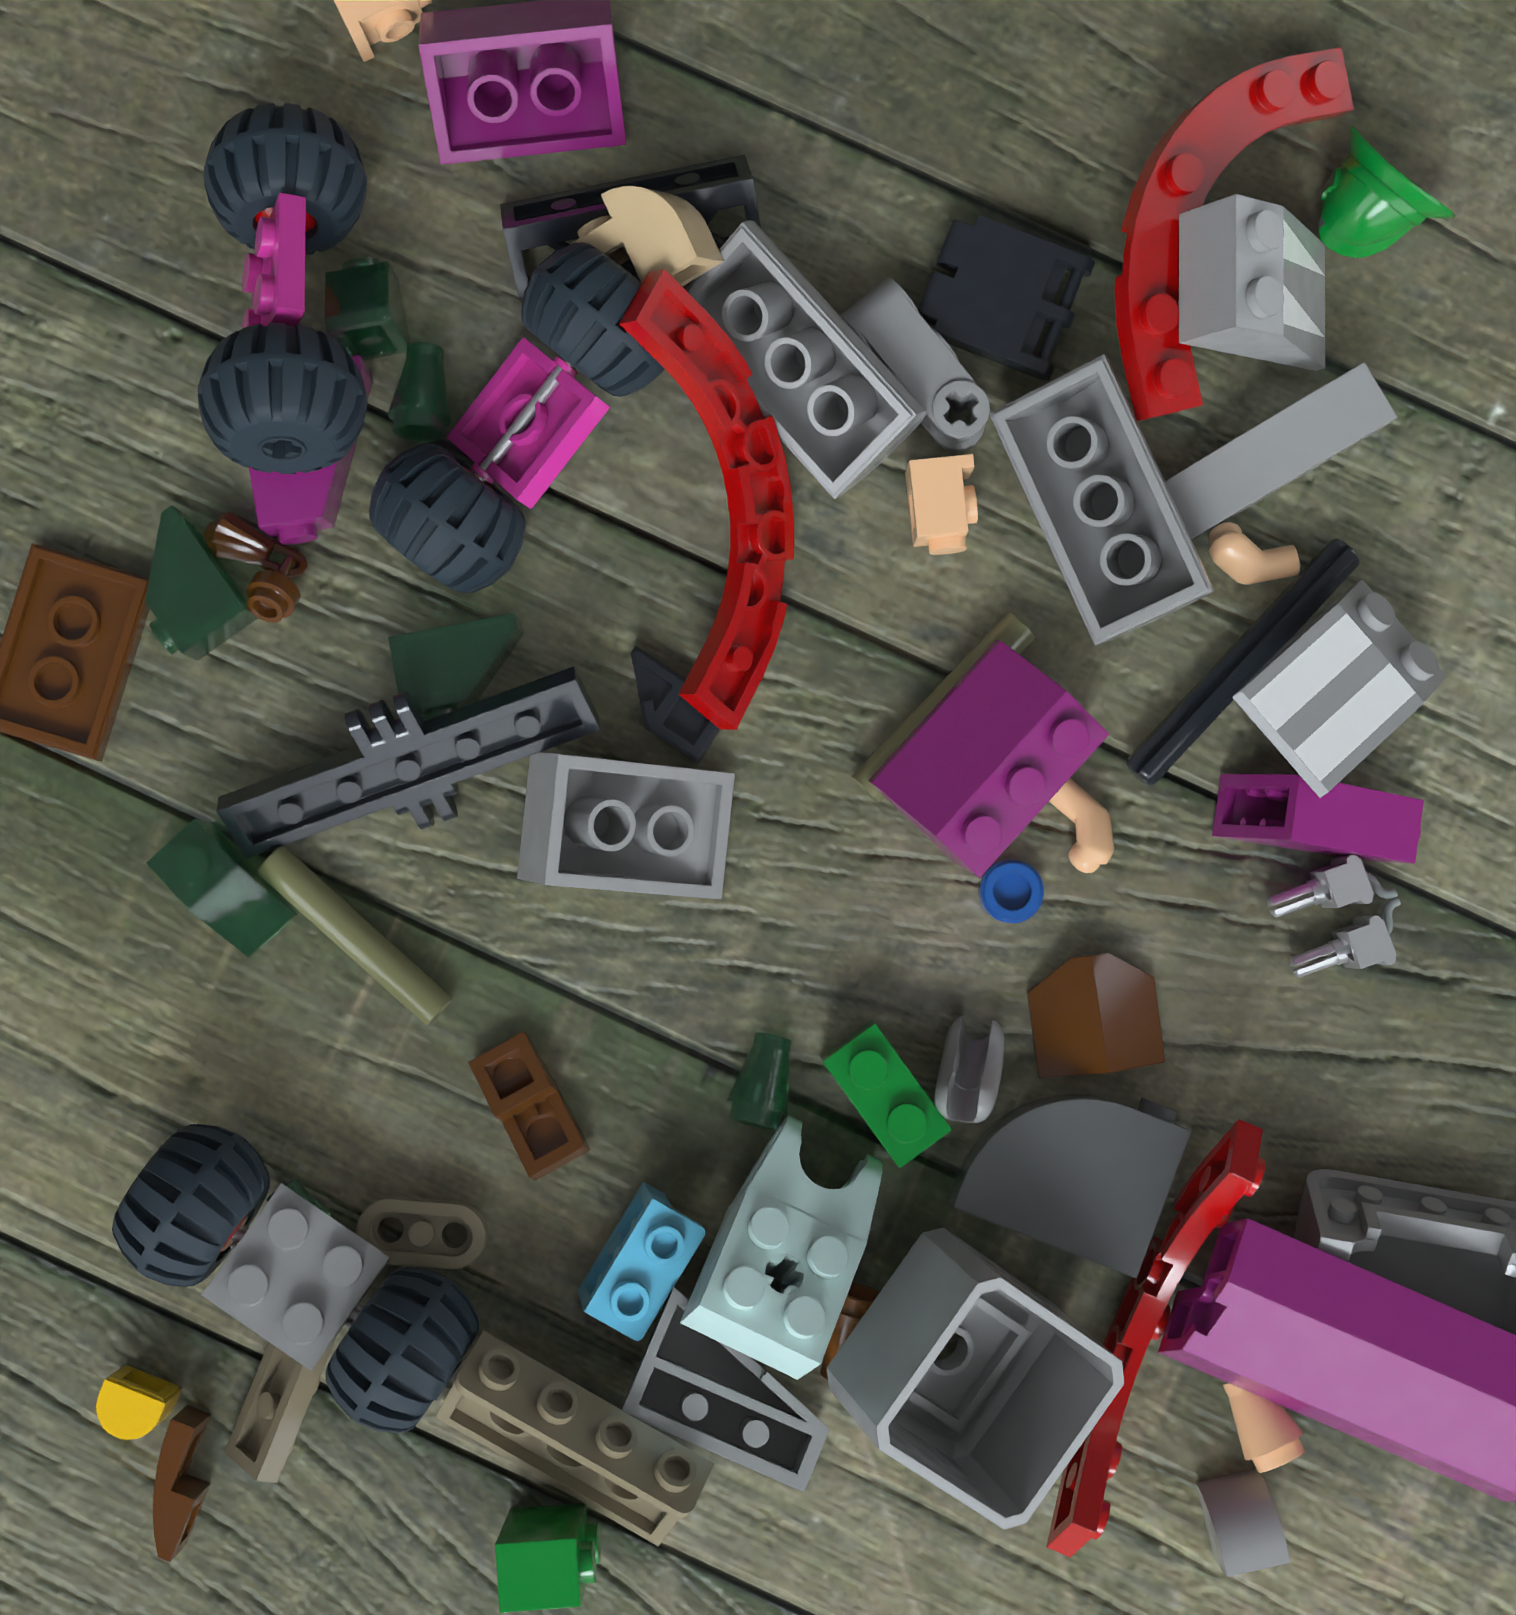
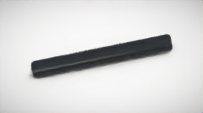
(1242, 661)

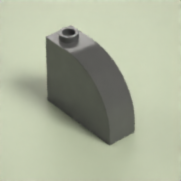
(1076, 1175)

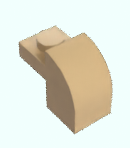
(653, 232)

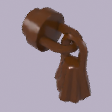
(270, 591)

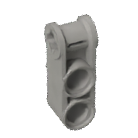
(921, 363)

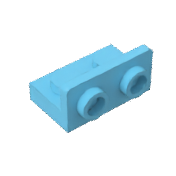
(640, 1263)

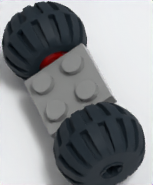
(295, 1276)

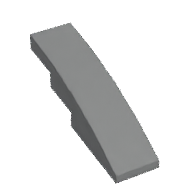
(1279, 450)

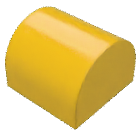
(134, 1402)

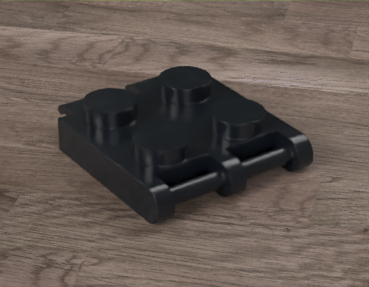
(1003, 293)

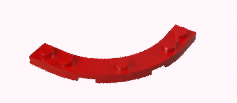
(1177, 180)
(756, 486)
(1143, 1313)

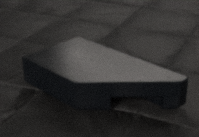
(666, 712)

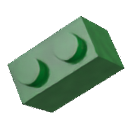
(885, 1093)
(546, 1557)

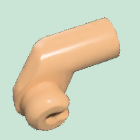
(1246, 561)
(1092, 827)

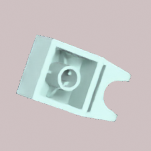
(800, 1237)

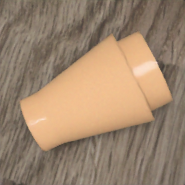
(1264, 1429)

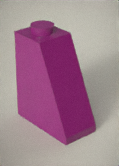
(303, 502)
(1343, 822)

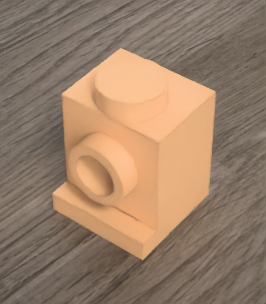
(379, 21)
(941, 503)

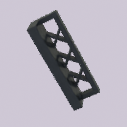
(560, 215)

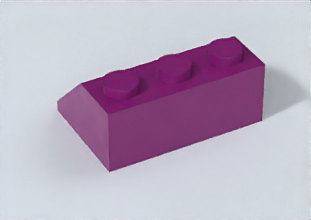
(522, 79)
(988, 758)

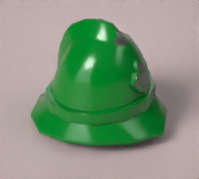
(1371, 203)

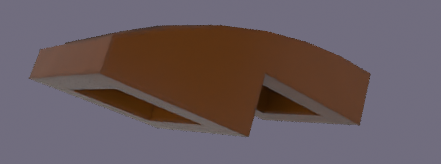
(529, 1106)
(177, 1494)

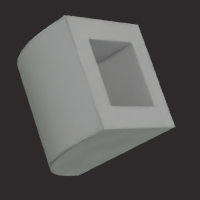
(1242, 1523)

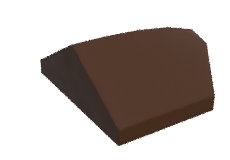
(1095, 1018)

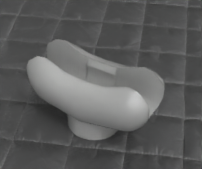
(969, 1073)

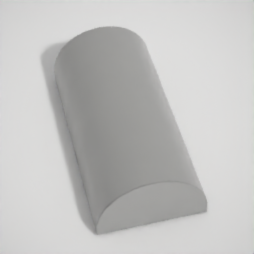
(806, 363)
(1101, 501)

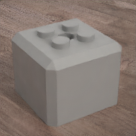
(999, 1410)

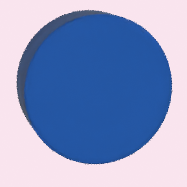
(1011, 891)

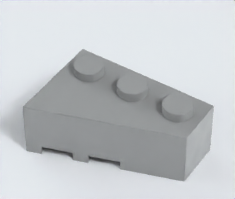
(722, 1401)

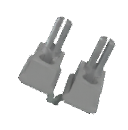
(1356, 945)

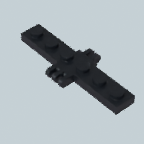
(408, 762)

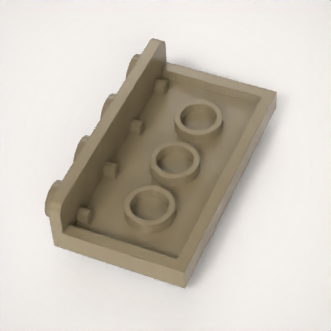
(574, 1439)

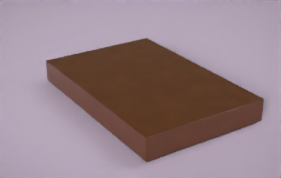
(69, 650)

